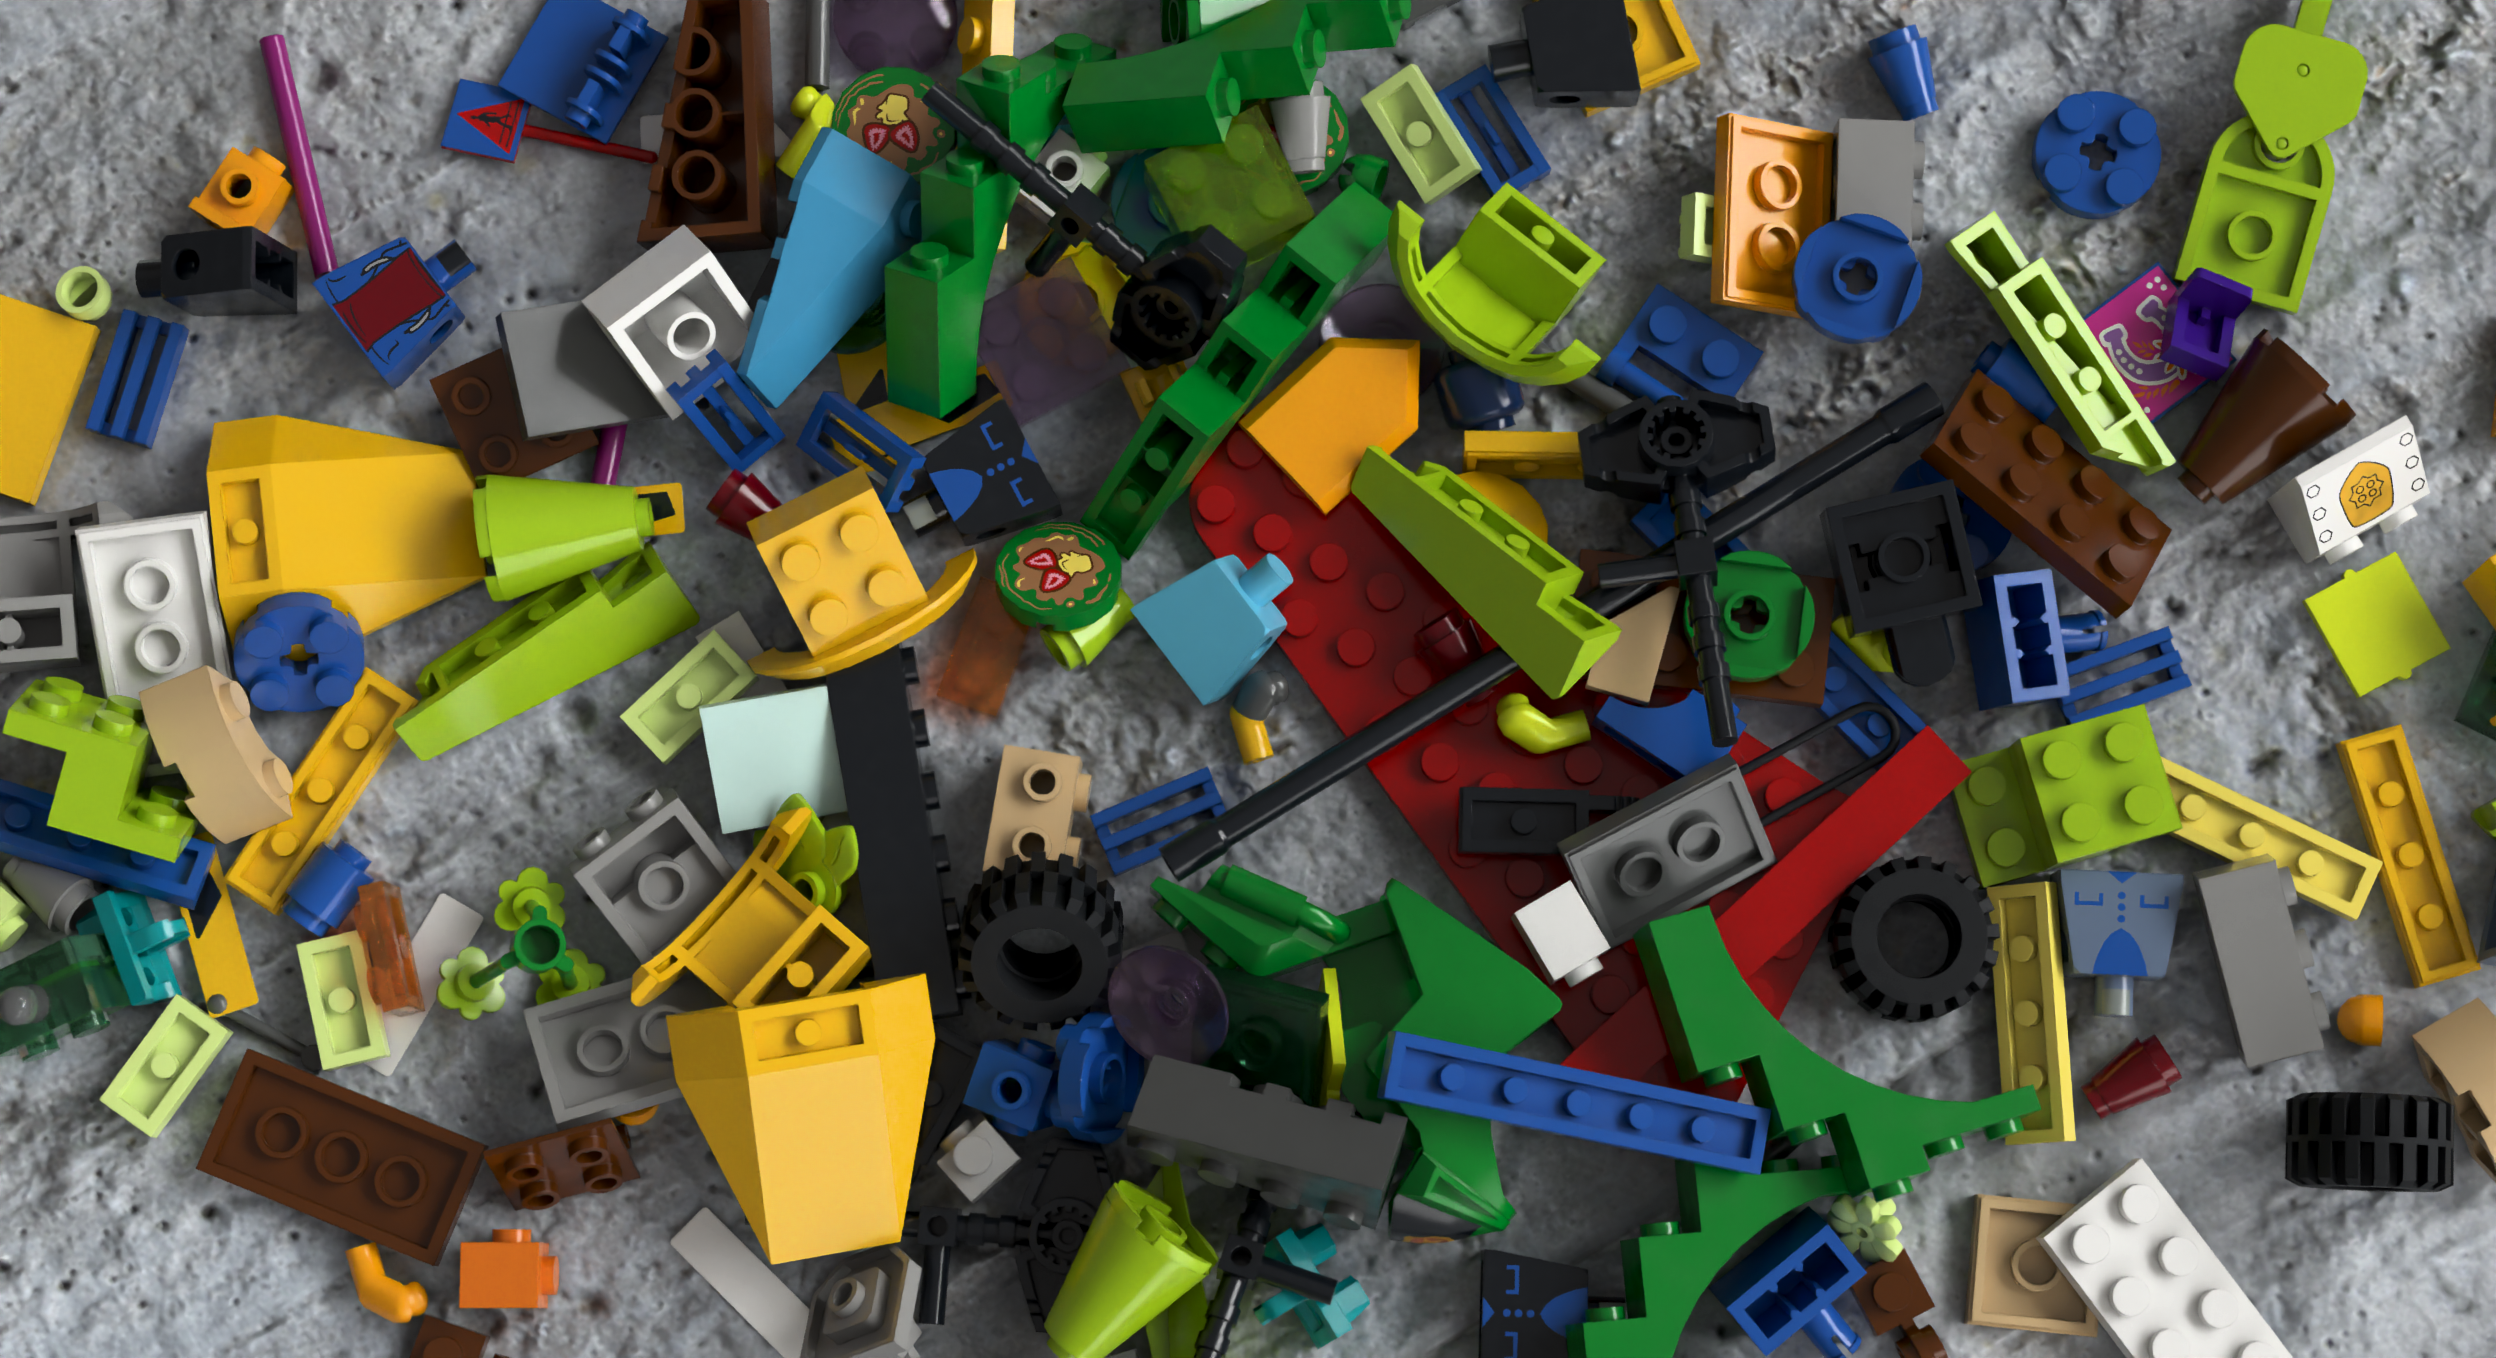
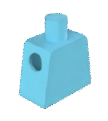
(1217, 621)

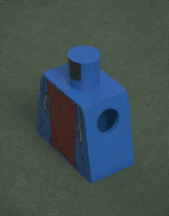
(398, 303)

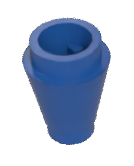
(1905, 71)

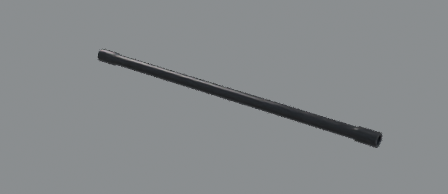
(1217, 835)

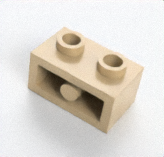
(1036, 806)

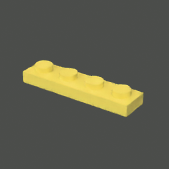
(2241, 828)
(2032, 1008)

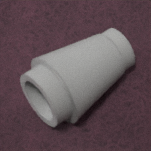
(1303, 128)
(51, 893)

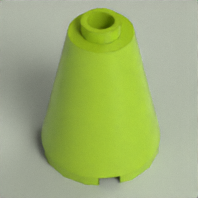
(553, 529)
(1125, 1273)

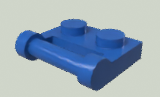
(1682, 343)

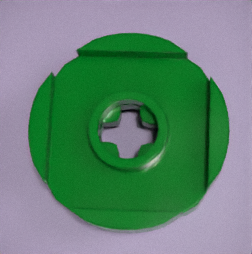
(1778, 596)

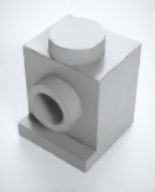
(976, 1157)

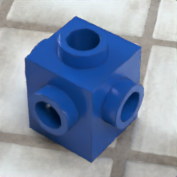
(1015, 1084)

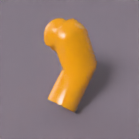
(381, 1293)

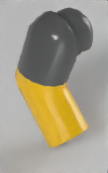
(1251, 708)

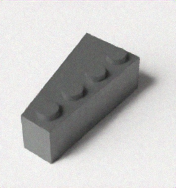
(1267, 1141)

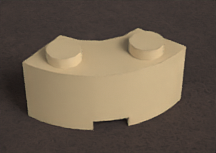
(228, 769)
(2461, 1067)

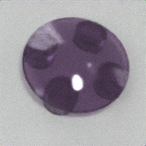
(895, 32)

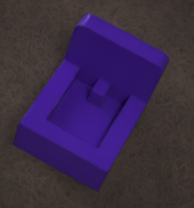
(2203, 323)

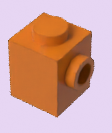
(507, 1272)

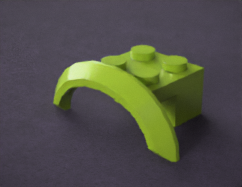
(1500, 287)

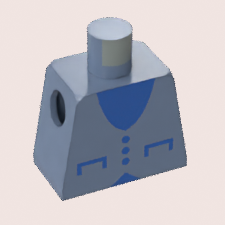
(2116, 930)

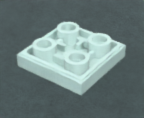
(769, 750)

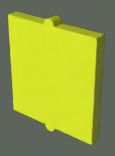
(2376, 624)
(1334, 1052)

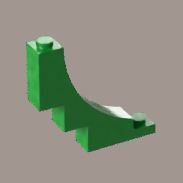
(1236, 365)

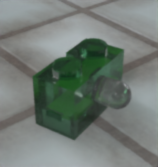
(58, 994)

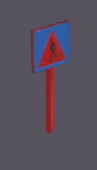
(492, 123)

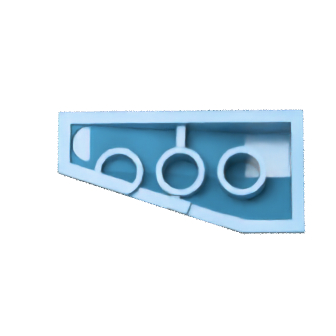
(846, 226)

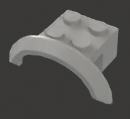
(39, 587)

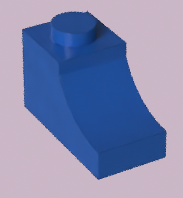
(1669, 737)

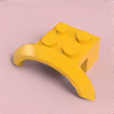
(846, 578)
(760, 936)

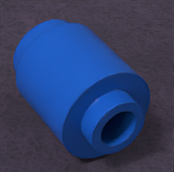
(2013, 372)
(327, 887)

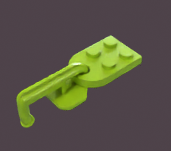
(2263, 216)

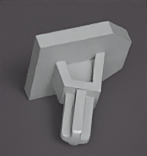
(865, 1308)

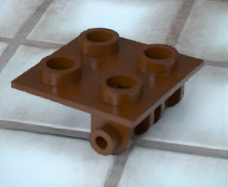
(486, 424)
(563, 1164)

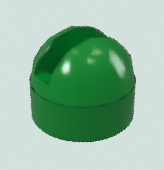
(1367, 171)

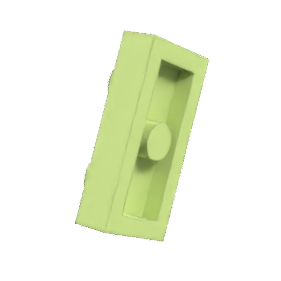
(1421, 134)
(669, 711)
(341, 1007)
(166, 1066)

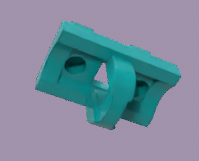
(133, 932)
(1322, 1321)

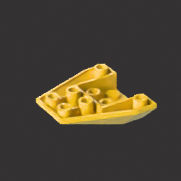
(338, 516)
(813, 1110)

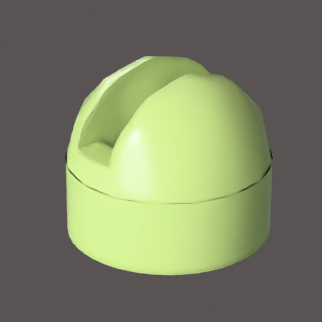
(84, 293)

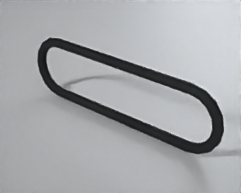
(1838, 780)

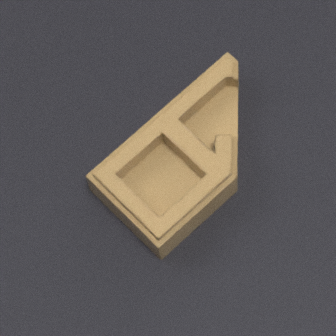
(1633, 660)

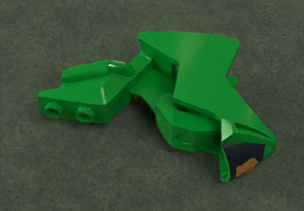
(1400, 971)

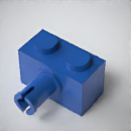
(2023, 642)
(1792, 1286)

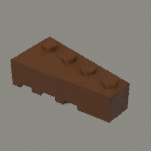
(718, 133)

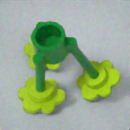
(536, 947)

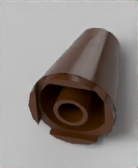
(2259, 422)

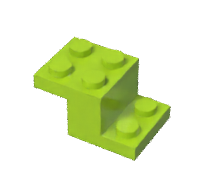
(102, 768)
(2064, 797)

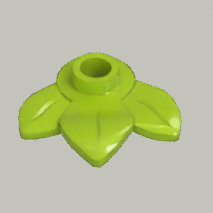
(819, 860)

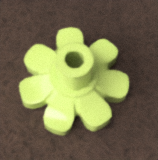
(1867, 1227)

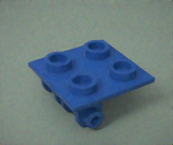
(584, 64)

